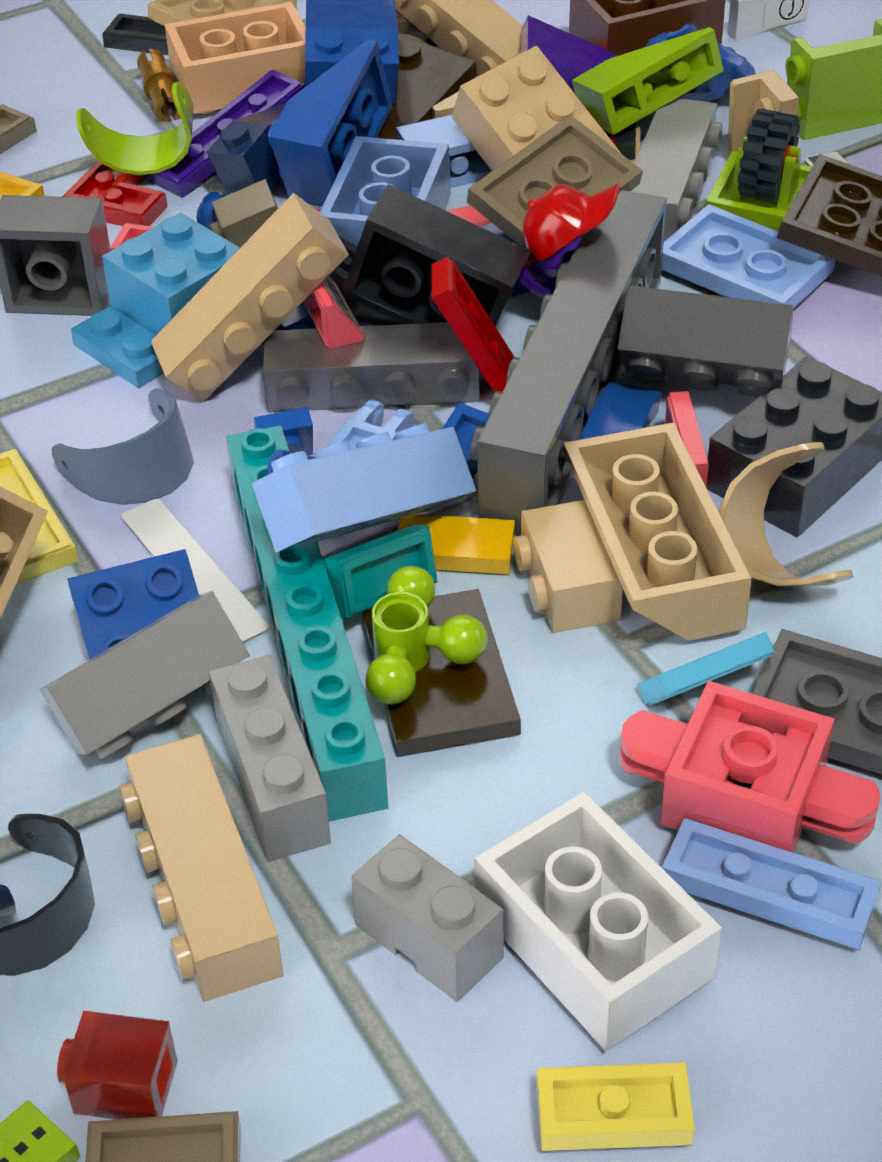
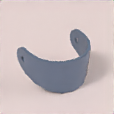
(137, 468)

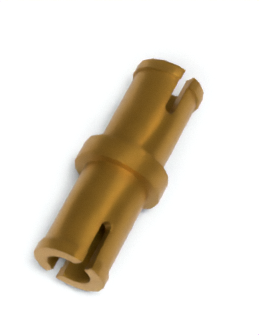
(158, 83)

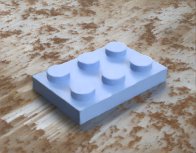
(743, 259)

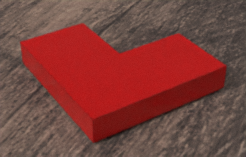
(120, 195)

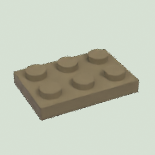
(561, 155)

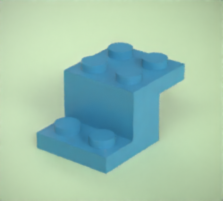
(146, 287)

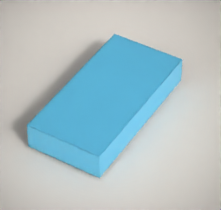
(705, 669)

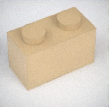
(567, 567)

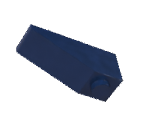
(244, 152)

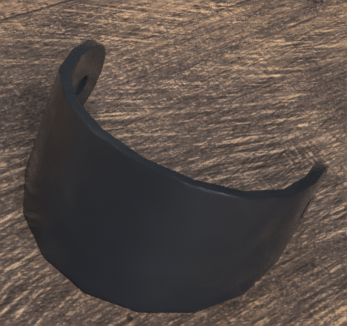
(60, 923)

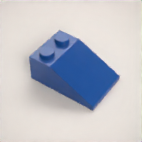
(341, 26)
(324, 120)

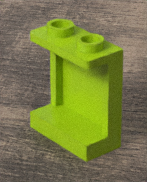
(837, 84)

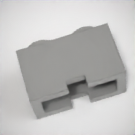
(429, 916)

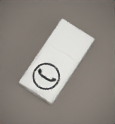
(759, 16)

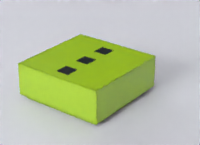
(33, 1137)

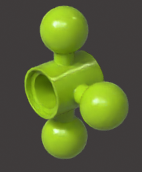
(405, 637)

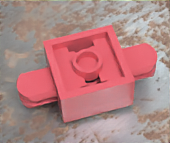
(756, 743)

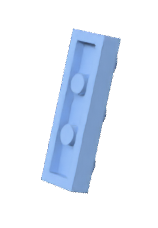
(772, 883)

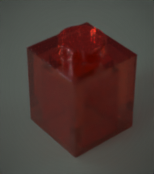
(118, 1066)

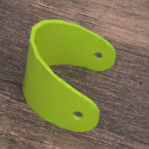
(140, 153)

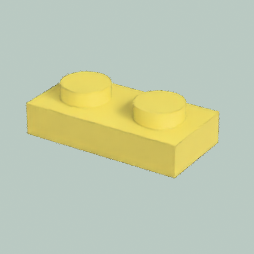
(614, 1106)

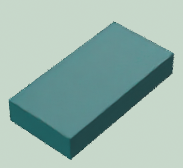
(362, 572)

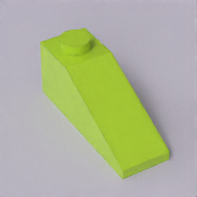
(647, 78)

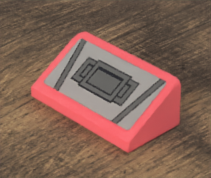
(332, 315)

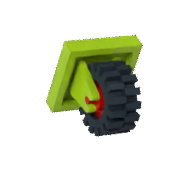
(764, 171)

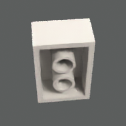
(598, 919)

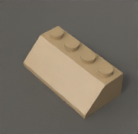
(662, 530)

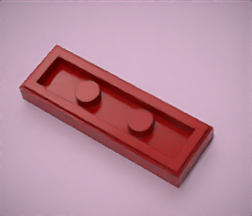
(471, 323)

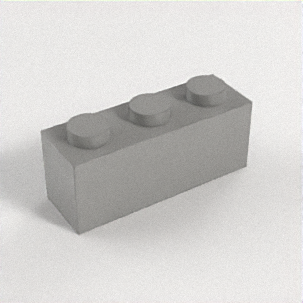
(144, 676)
(270, 758)

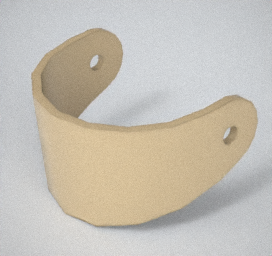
(744, 517)

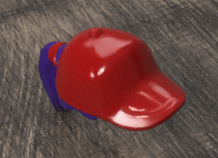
(555, 228)

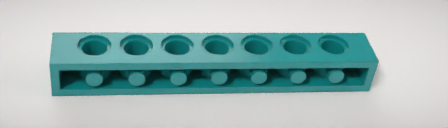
(311, 645)

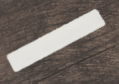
(165, 534)

